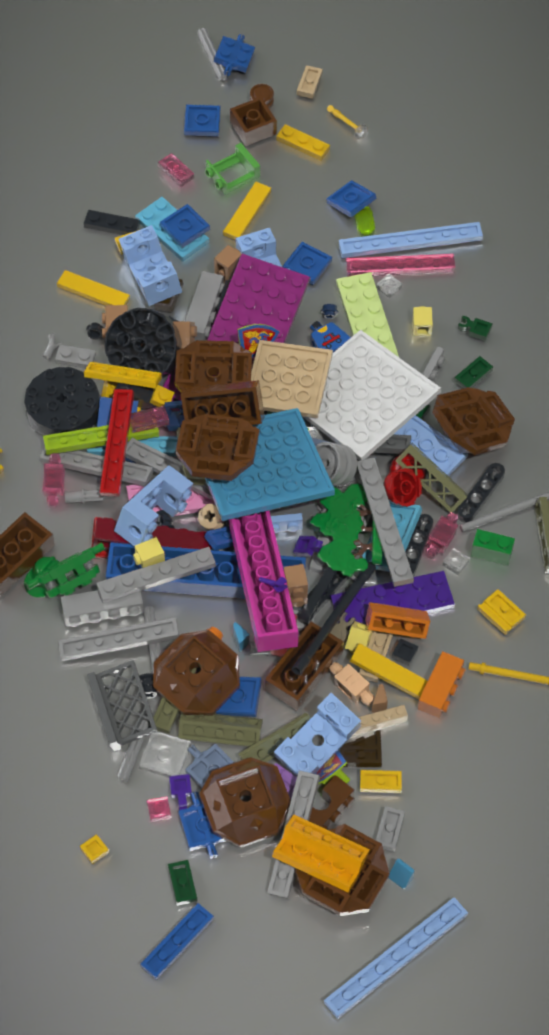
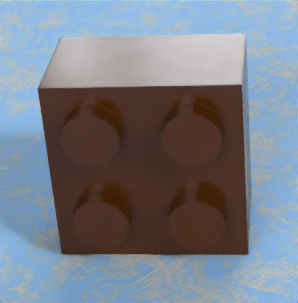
(253, 121)

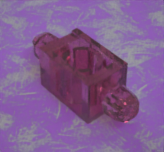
(53, 480)
(442, 535)

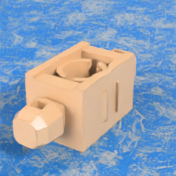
(351, 683)

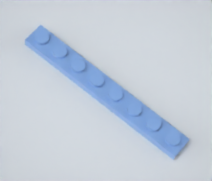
(410, 240)
(395, 958)

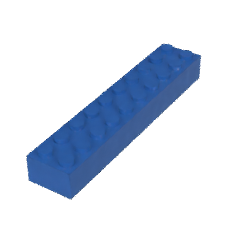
(217, 581)

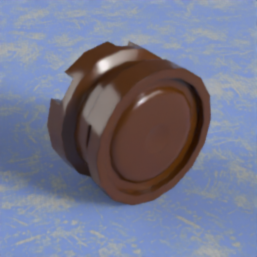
(263, 91)

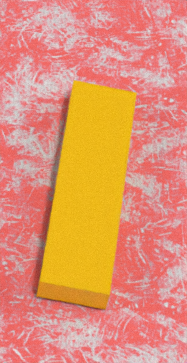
(247, 211)
(92, 290)
(122, 374)
(388, 671)

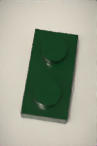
(473, 373)
(182, 882)

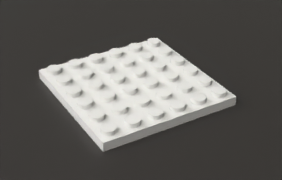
(370, 395)

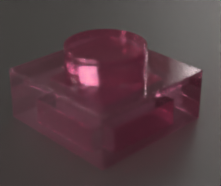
(159, 809)

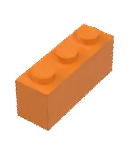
(397, 620)
(441, 685)

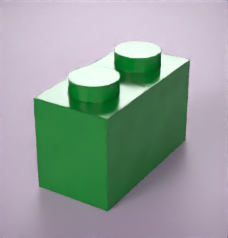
(492, 547)

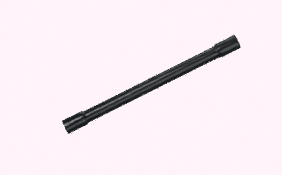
(305, 659)

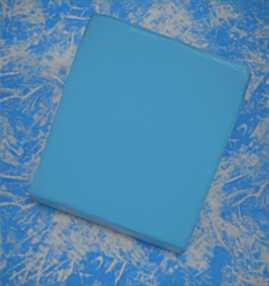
(241, 636)
(401, 874)

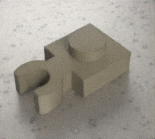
(340, 630)

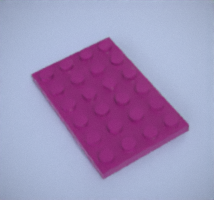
(259, 296)

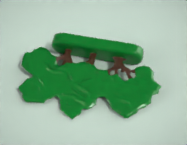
(344, 524)

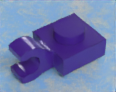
(307, 545)
(180, 788)

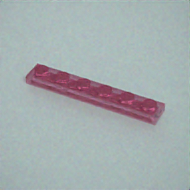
(401, 265)

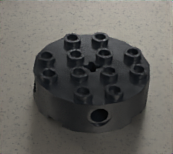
(148, 327)
(61, 401)

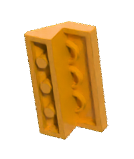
(321, 853)

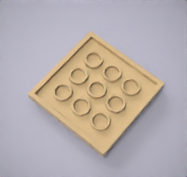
(291, 376)

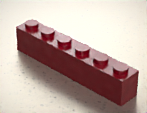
(166, 536)

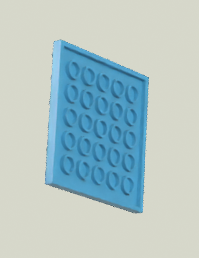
(283, 471)

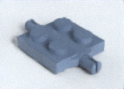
(206, 762)

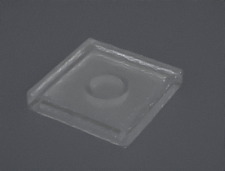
(164, 755)

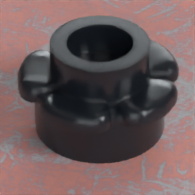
(94, 330)

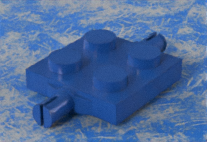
(234, 54)
(197, 827)

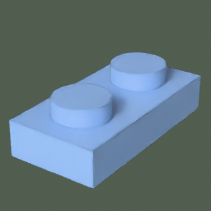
(287, 522)

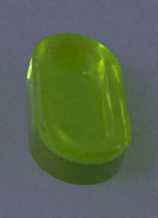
(365, 222)

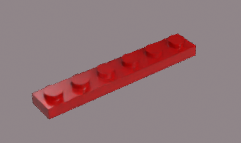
(116, 442)

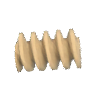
(206, 514)

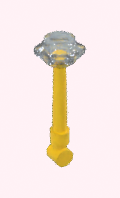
(360, 131)

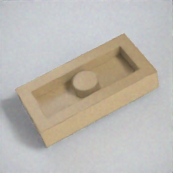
(309, 81)

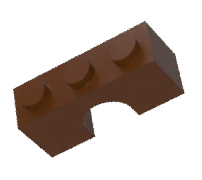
(338, 796)

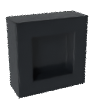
(405, 652)

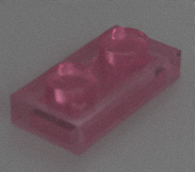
(176, 170)
(149, 419)

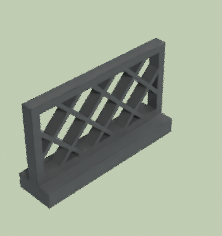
(108, 715)

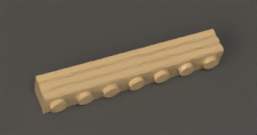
(381, 719)

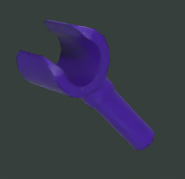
(278, 585)

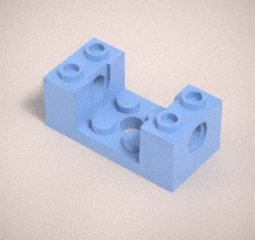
(259, 245)
(149, 265)
(166, 490)
(331, 722)

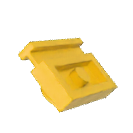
(501, 612)

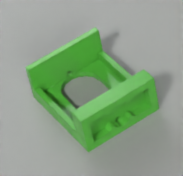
(240, 156)

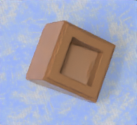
(380, 701)

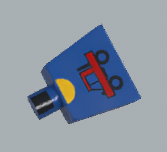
(327, 336)

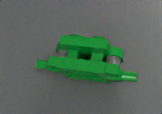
(80, 575)

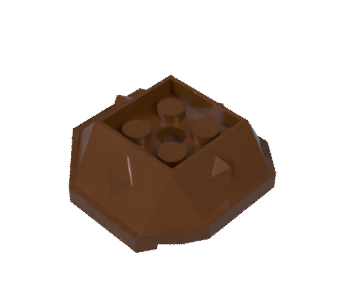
(207, 358)
(474, 420)
(217, 446)
(199, 692)
(245, 821)
(366, 887)

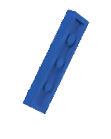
(177, 941)

